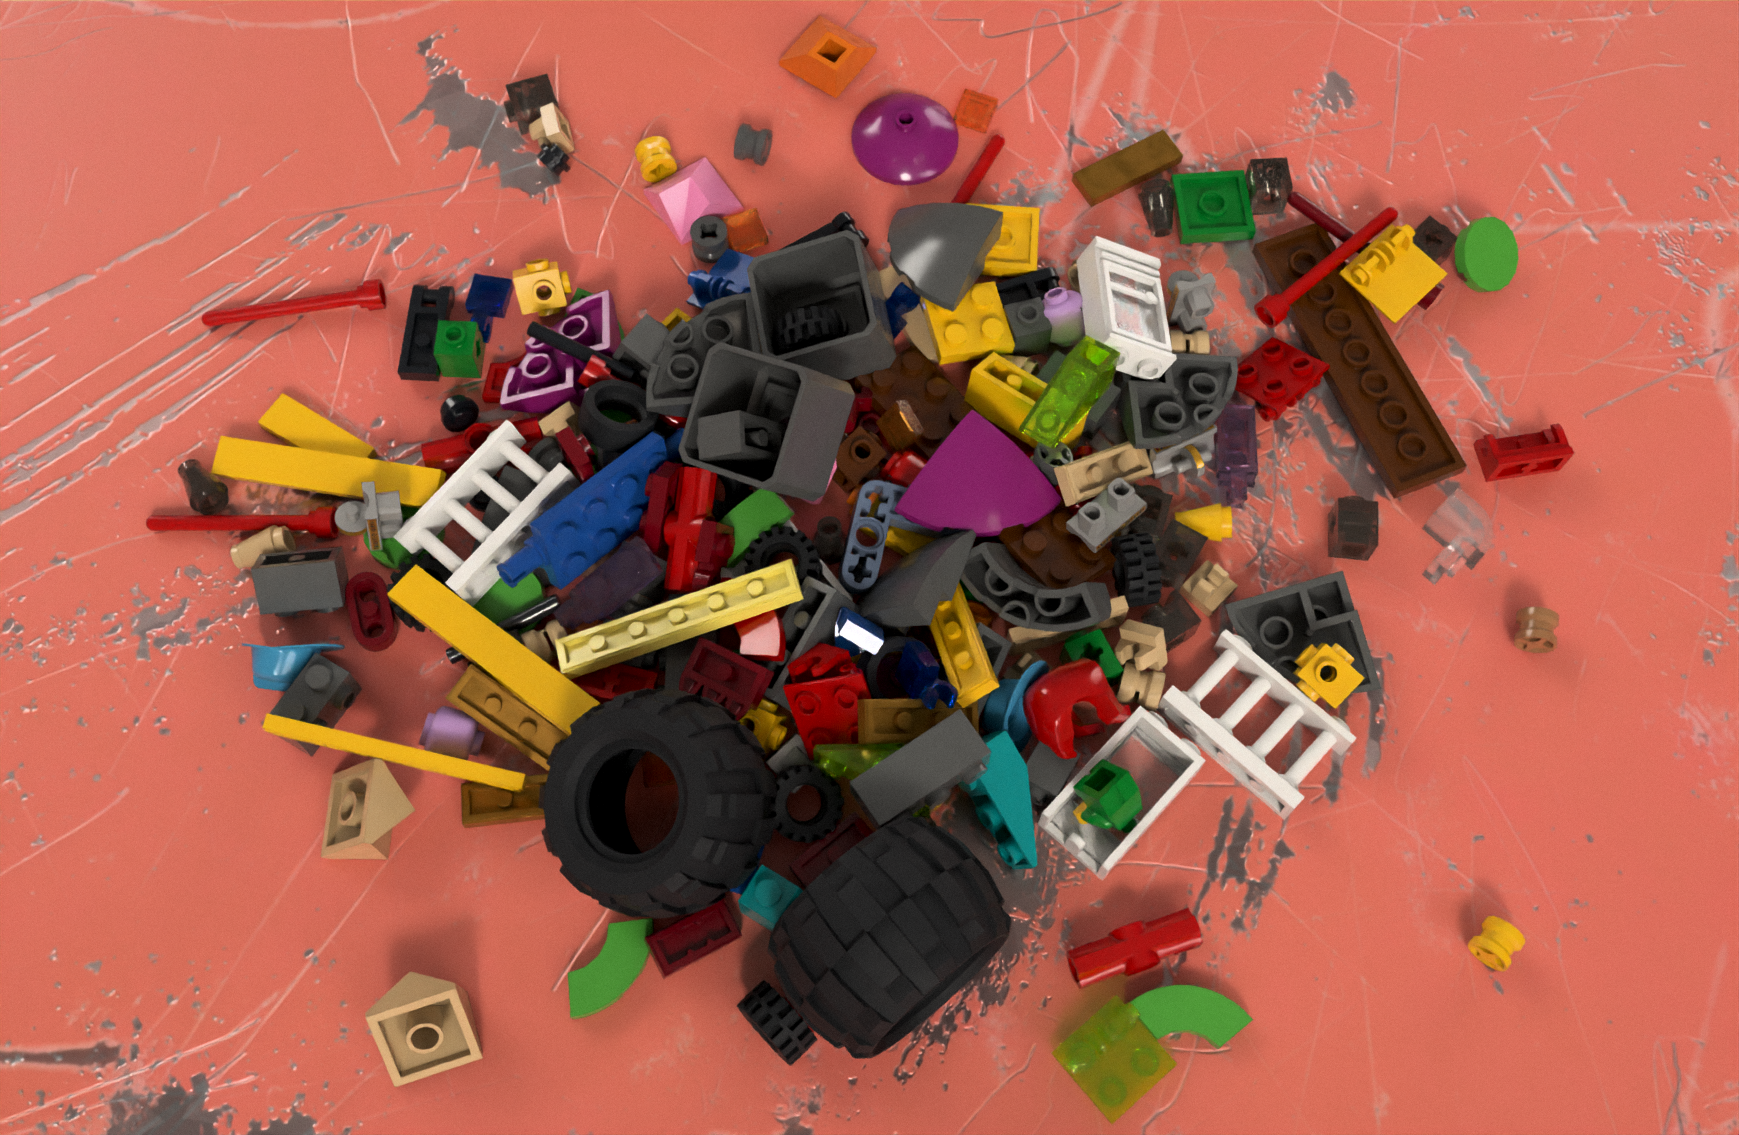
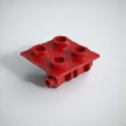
(1278, 377)
(828, 708)

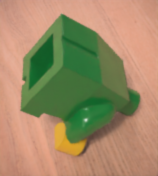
(1108, 798)

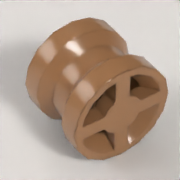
(1536, 630)

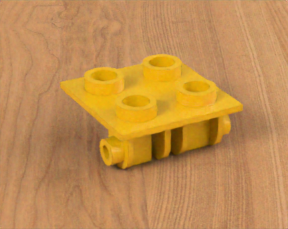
(1393, 272)

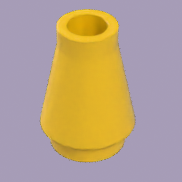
(1209, 521)

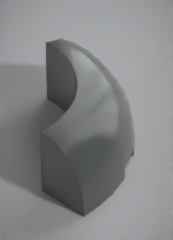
(1023, 601)

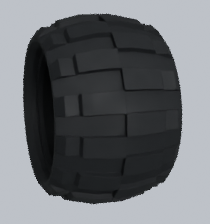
(719, 815)
(887, 935)

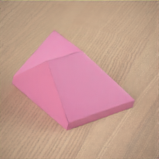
(691, 195)

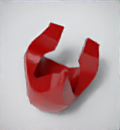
(1051, 699)

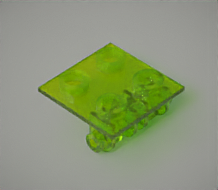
(1114, 1058)

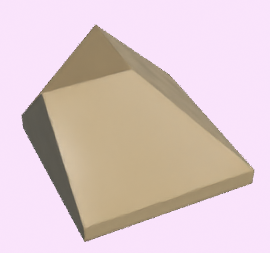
(362, 812)
(423, 1028)

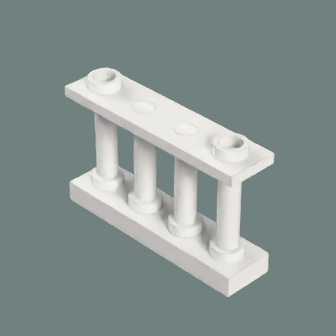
(479, 572)
(1248, 762)

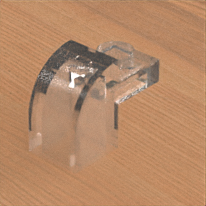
(1464, 533)

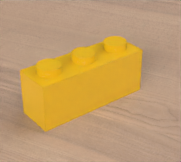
(1007, 395)

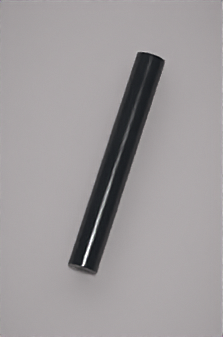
(579, 350)
(518, 621)

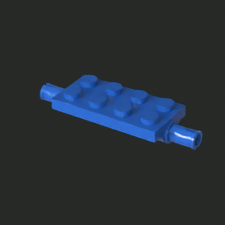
(592, 516)

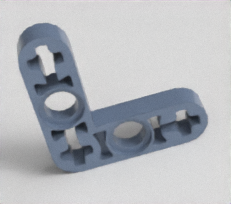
(890, 496)

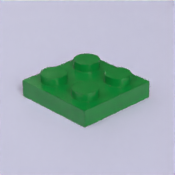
(1212, 207)

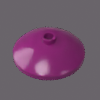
(901, 151)

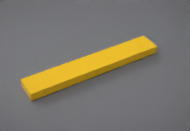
(323, 471)
(491, 649)
(394, 753)

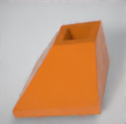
(827, 56)

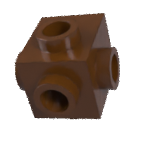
(858, 458)

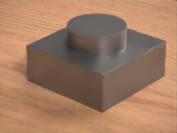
(789, 754)

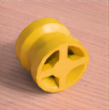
(655, 158)
(1496, 943)

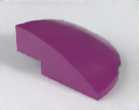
(550, 377)
(978, 484)

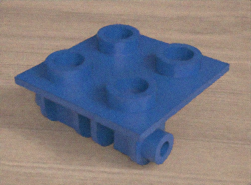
(724, 279)

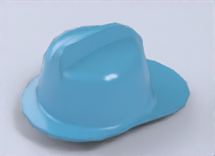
(279, 666)
(1005, 706)

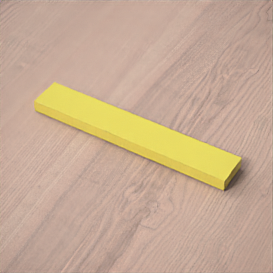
(678, 619)

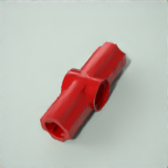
(454, 451)
(684, 524)
(1134, 948)

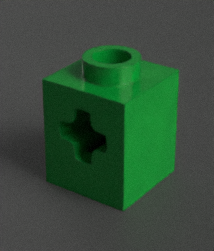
(459, 349)
(1093, 647)

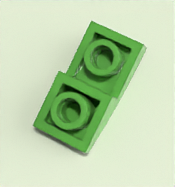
(753, 516)

